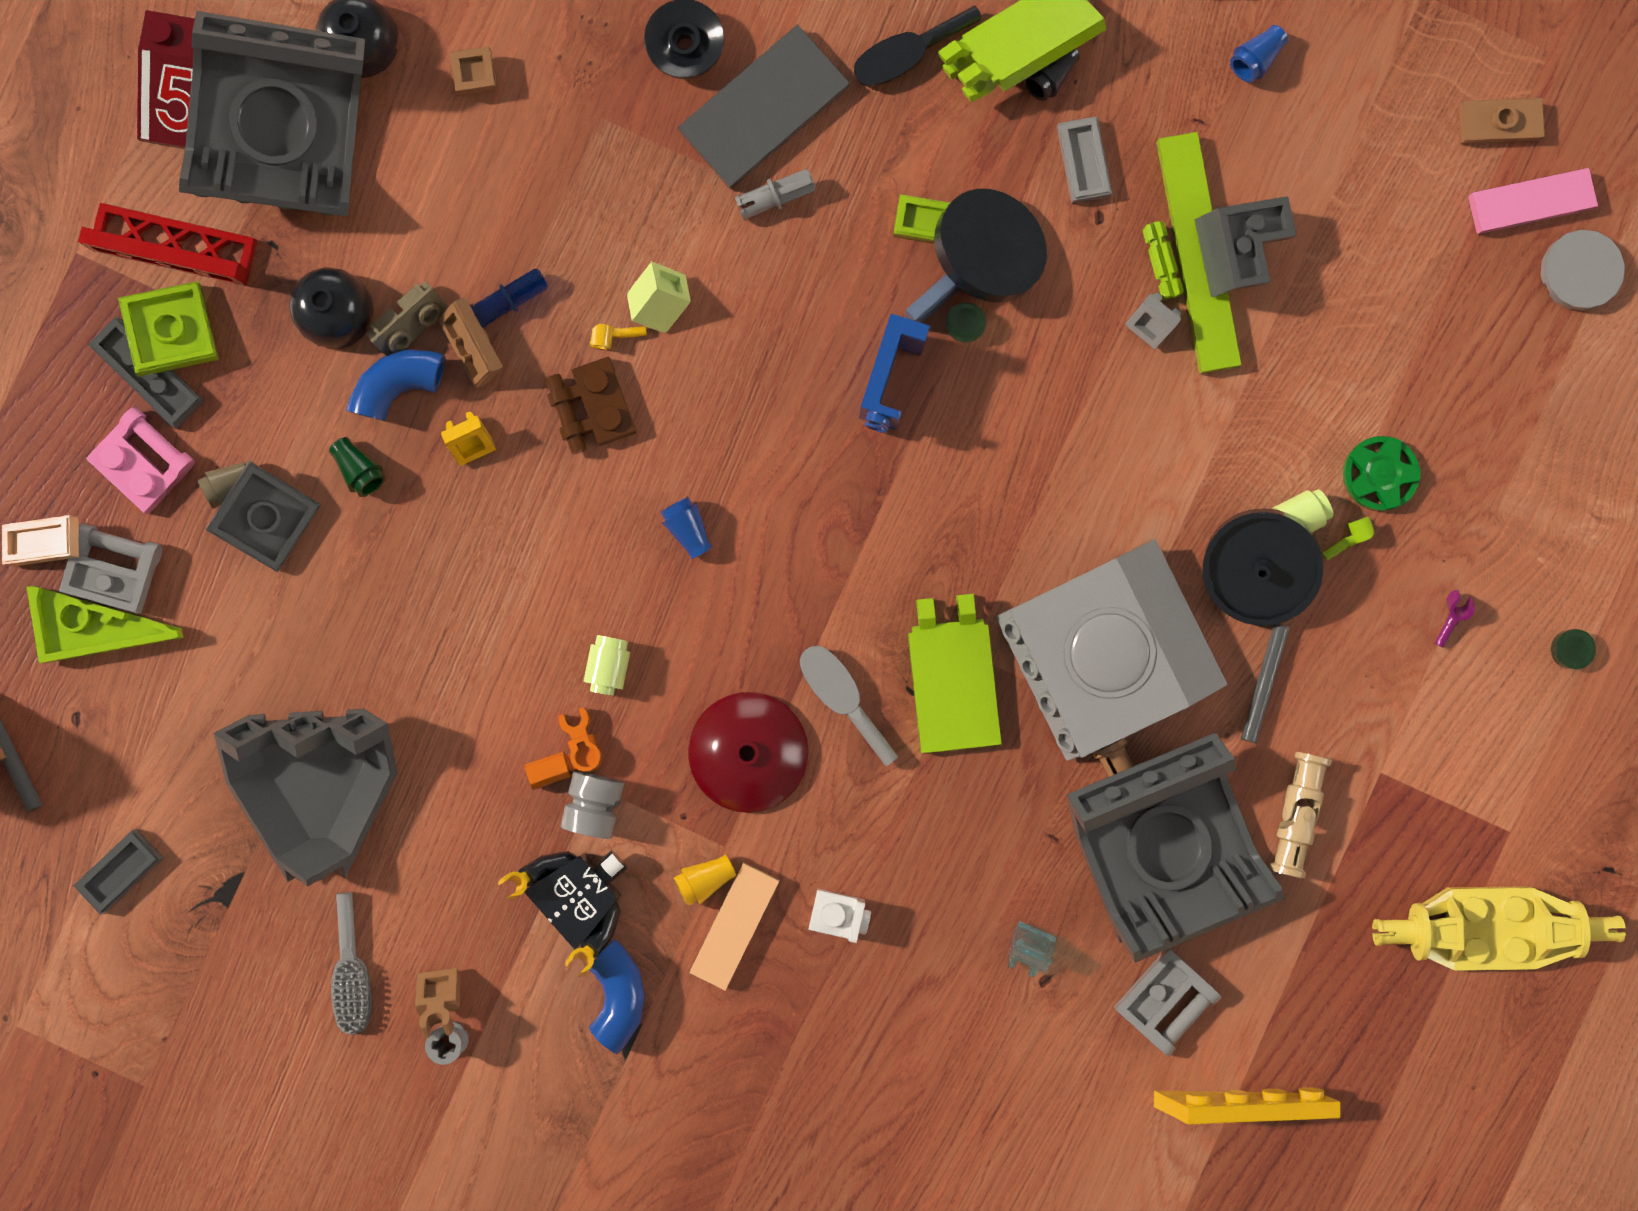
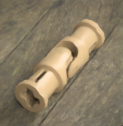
(1298, 823)

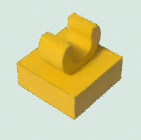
(468, 439)

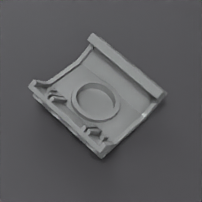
(1111, 651)

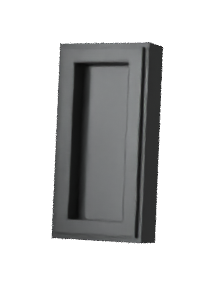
(118, 871)

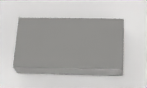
(1084, 160)

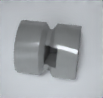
(592, 805)

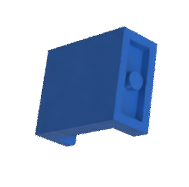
(900, 334)

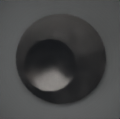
(990, 245)
(1263, 567)

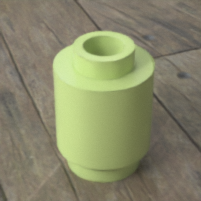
(1309, 507)
(607, 665)

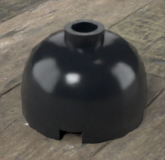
(363, 20)
(331, 307)

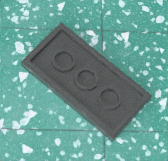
(763, 107)

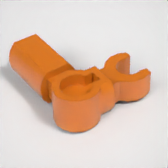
(557, 767)

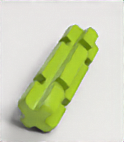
(1163, 260)

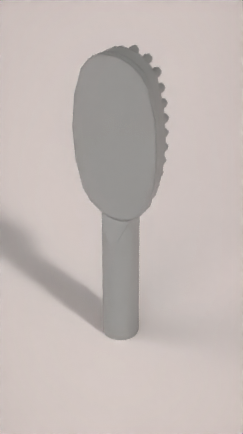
(839, 692)
(350, 980)

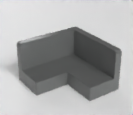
(1234, 240)

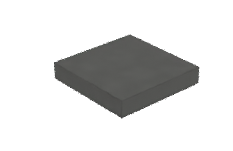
(263, 516)

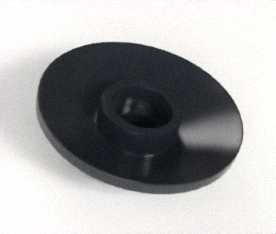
(678, 21)

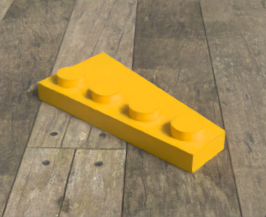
(1244, 1106)

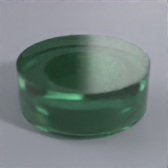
(1573, 649)

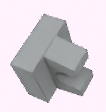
(1153, 320)

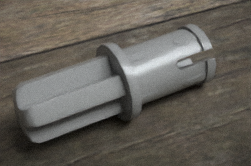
(776, 193)

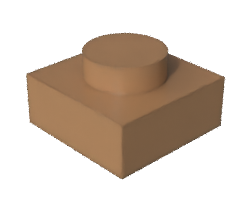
(473, 71)

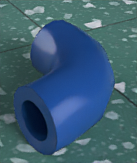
(392, 376)
(622, 999)

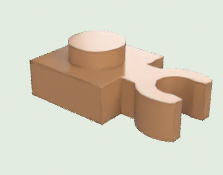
(435, 996)

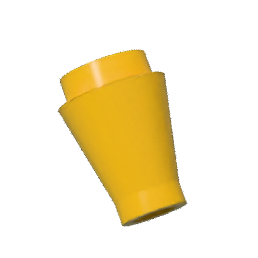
(703, 879)

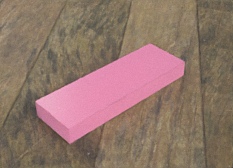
(1533, 201)

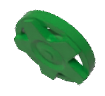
(1381, 473)

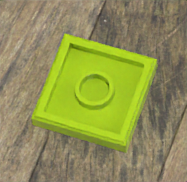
(168, 328)

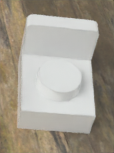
(839, 915)

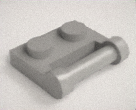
(106, 581)
(1157, 994)

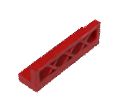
(164, 254)

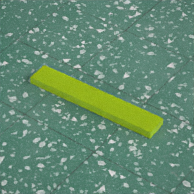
(1188, 200)

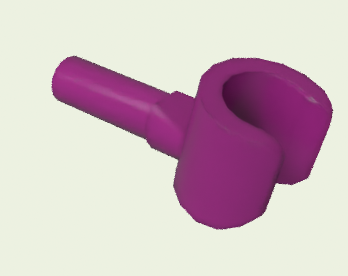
(1456, 614)

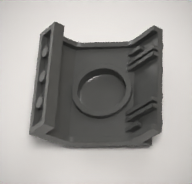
(272, 114)
(1171, 848)

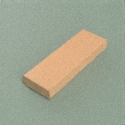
(734, 926)

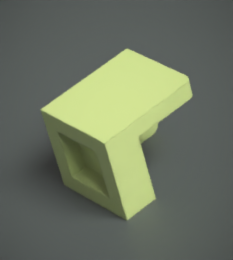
(658, 297)

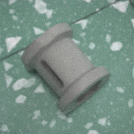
(437, 1050)

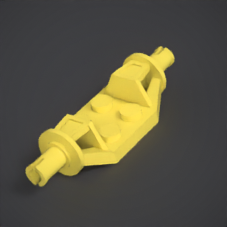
(1497, 929)

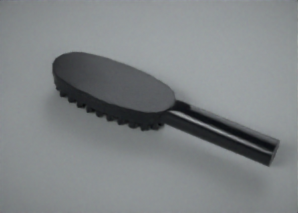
(903, 51)

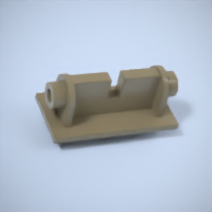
(420, 310)

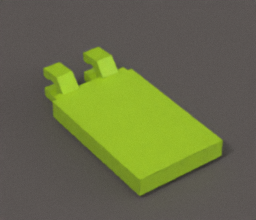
(1019, 43)
(953, 679)

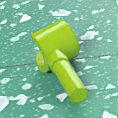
(1360, 530)

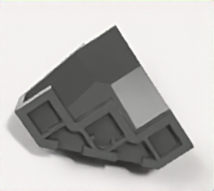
(309, 785)

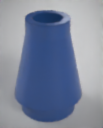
(1256, 55)
(686, 526)

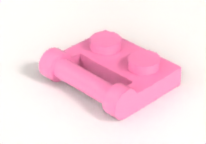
(131, 469)

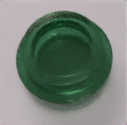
(965, 322)

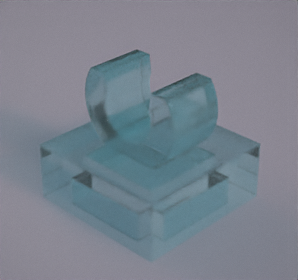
(1031, 948)

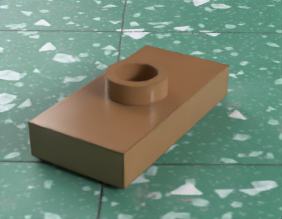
(1501, 121)
(470, 343)

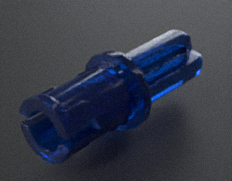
(509, 297)

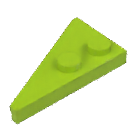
(79, 628)

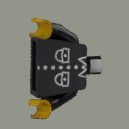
(574, 898)

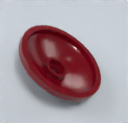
(778, 747)

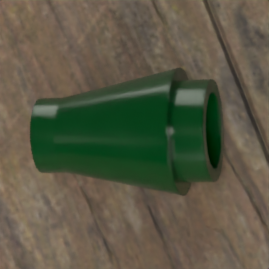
(357, 468)

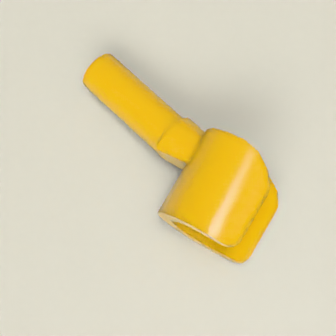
(603, 334)

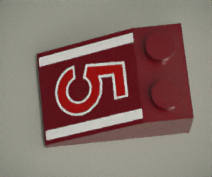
(164, 78)

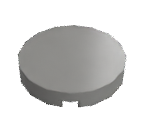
(1582, 270)

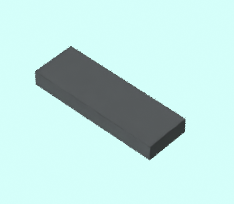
(162, 391)

